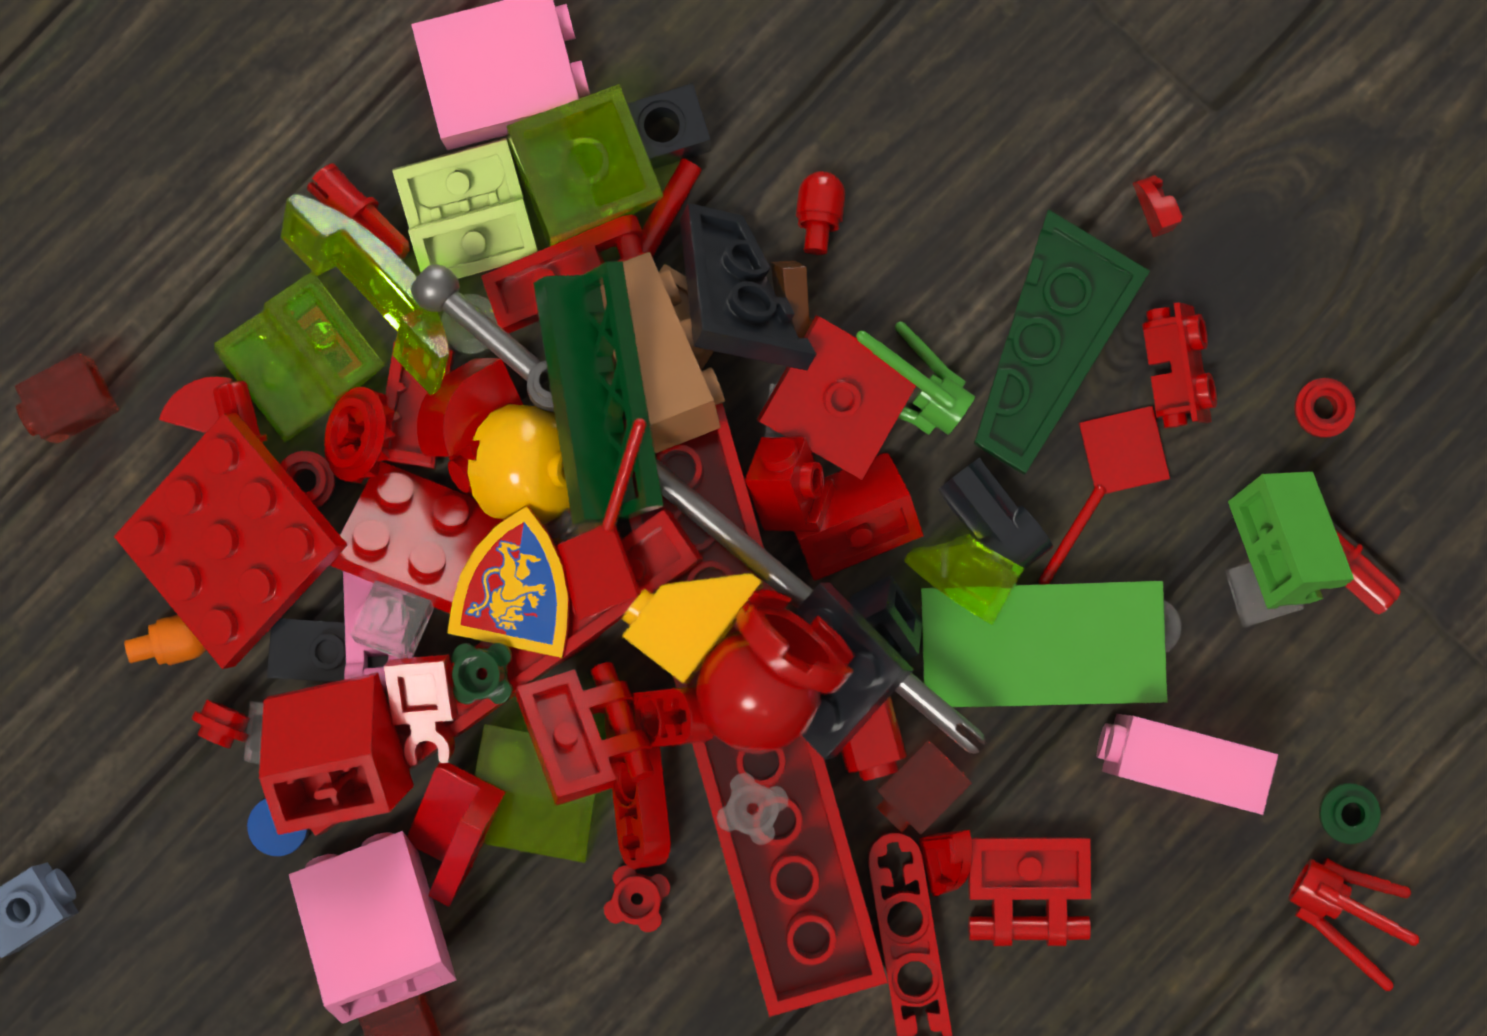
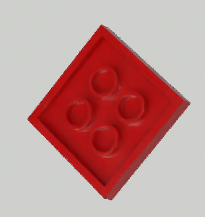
(230, 540)

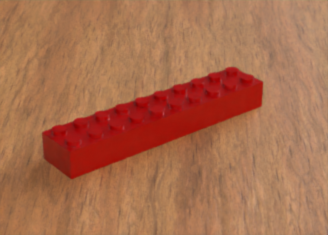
(802, 886)

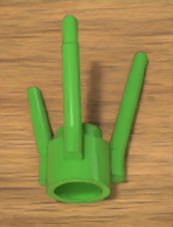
(940, 399)

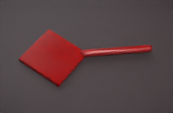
(1121, 455)
(596, 560)

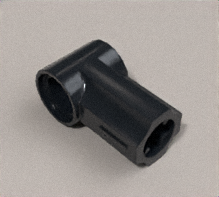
(994, 517)

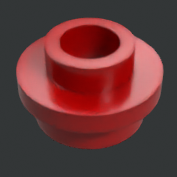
(1342, 403)
(325, 479)
(221, 724)

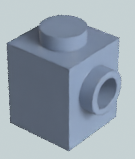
(33, 906)

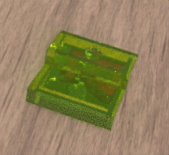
(298, 356)

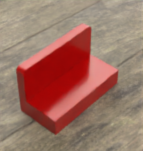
(861, 520)
(454, 825)

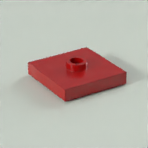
(841, 401)

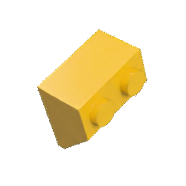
(687, 620)

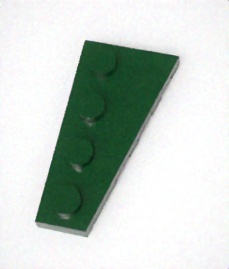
(1059, 327)

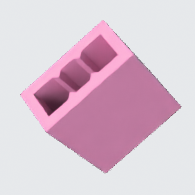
(497, 67)
(1187, 762)
(371, 926)

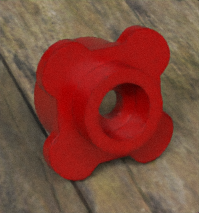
(622, 908)

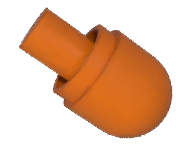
(167, 641)

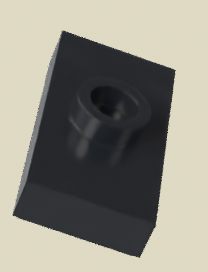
(310, 651)

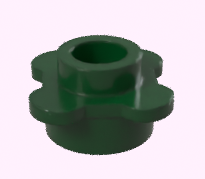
(465, 673)

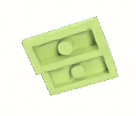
(466, 209)

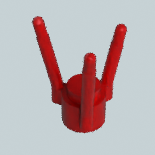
(1321, 892)

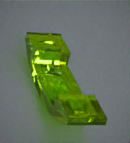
(332, 240)

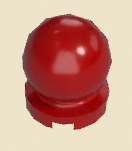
(768, 677)

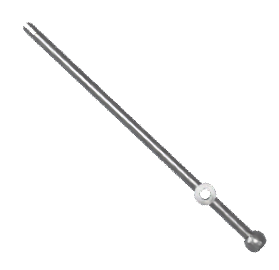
(439, 290)

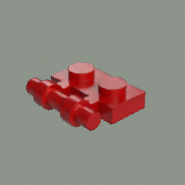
(567, 736)
(1029, 870)

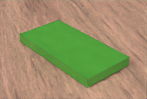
(1049, 646)

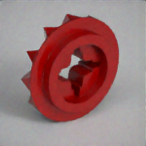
(357, 417)

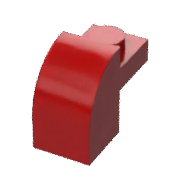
(458, 408)

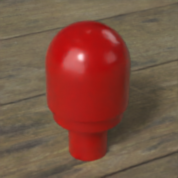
(820, 209)

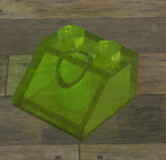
(583, 164)
(528, 813)

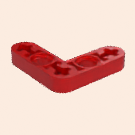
(641, 806)

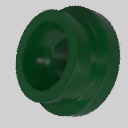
(1331, 809)

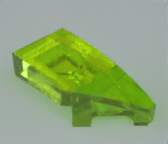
(968, 574)

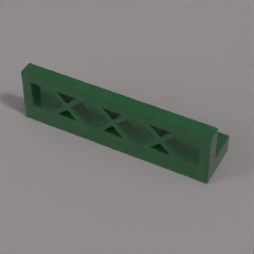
(591, 394)

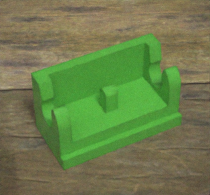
(1289, 538)

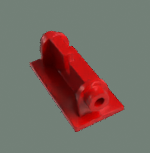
(1179, 342)

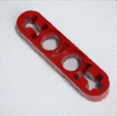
(903, 949)

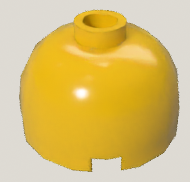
(519, 464)

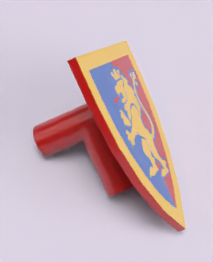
(514, 589)

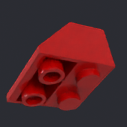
(331, 755)

